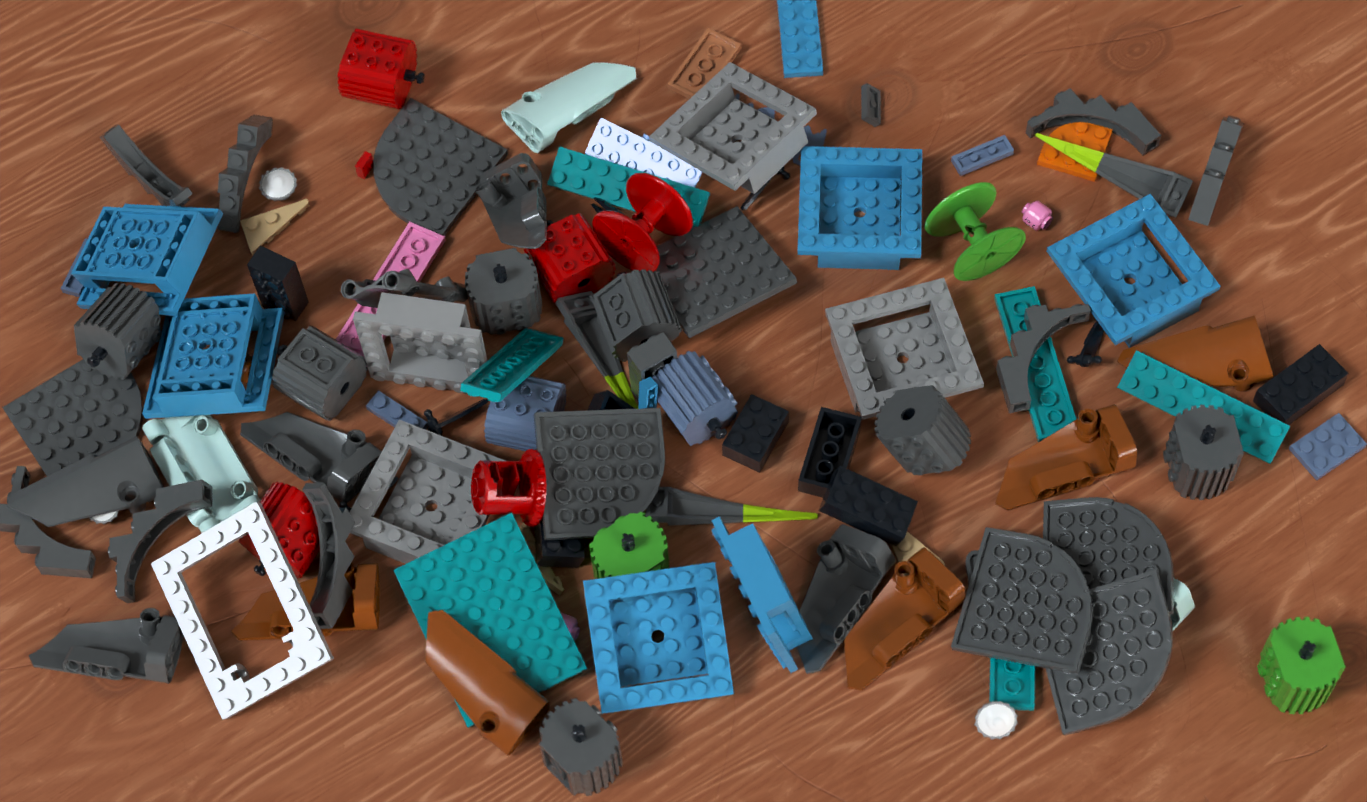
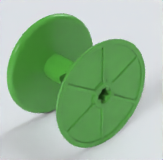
(962, 212)

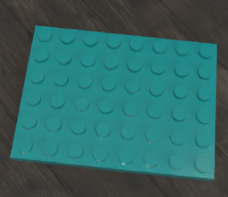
(499, 597)

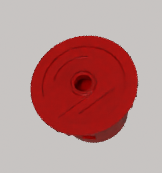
(497, 481)

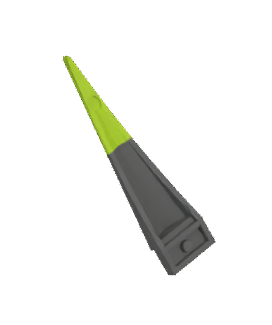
(1133, 177)
(586, 327)
(687, 508)

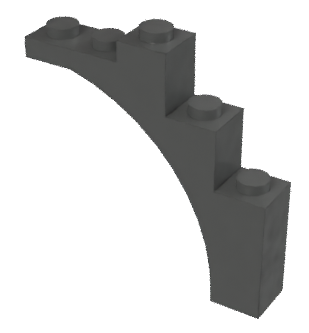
(1125, 121)
(241, 156)
(1216, 170)
(147, 174)
(1024, 344)
(130, 549)
(51, 555)
(335, 556)

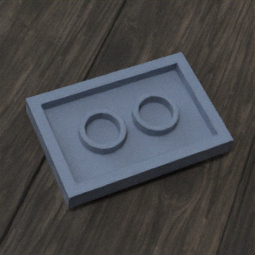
(1327, 446)

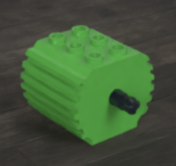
(629, 547)
(1300, 665)

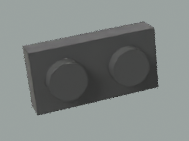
(870, 105)

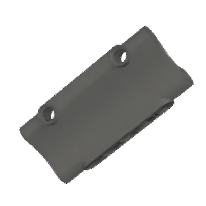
(402, 283)

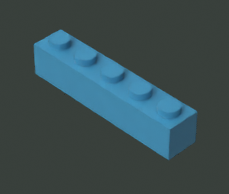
(647, 393)

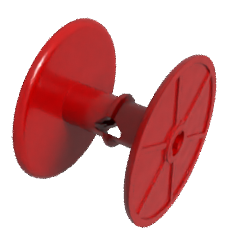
(656, 207)

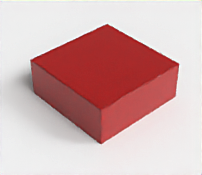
(364, 165)

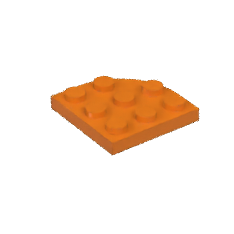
(1077, 133)

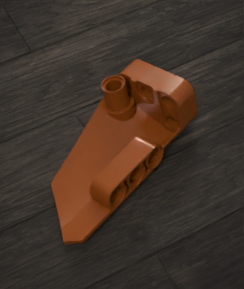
(1213, 354)
(1069, 459)
(362, 611)
(901, 617)
(482, 683)

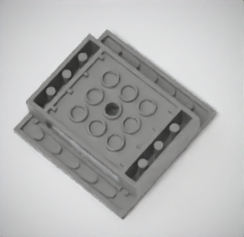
(714, 119)
(428, 339)
(931, 342)
(435, 474)

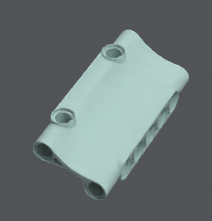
(200, 450)

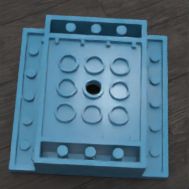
(868, 180)
(1115, 249)
(167, 253)
(209, 380)
(764, 585)
(689, 613)

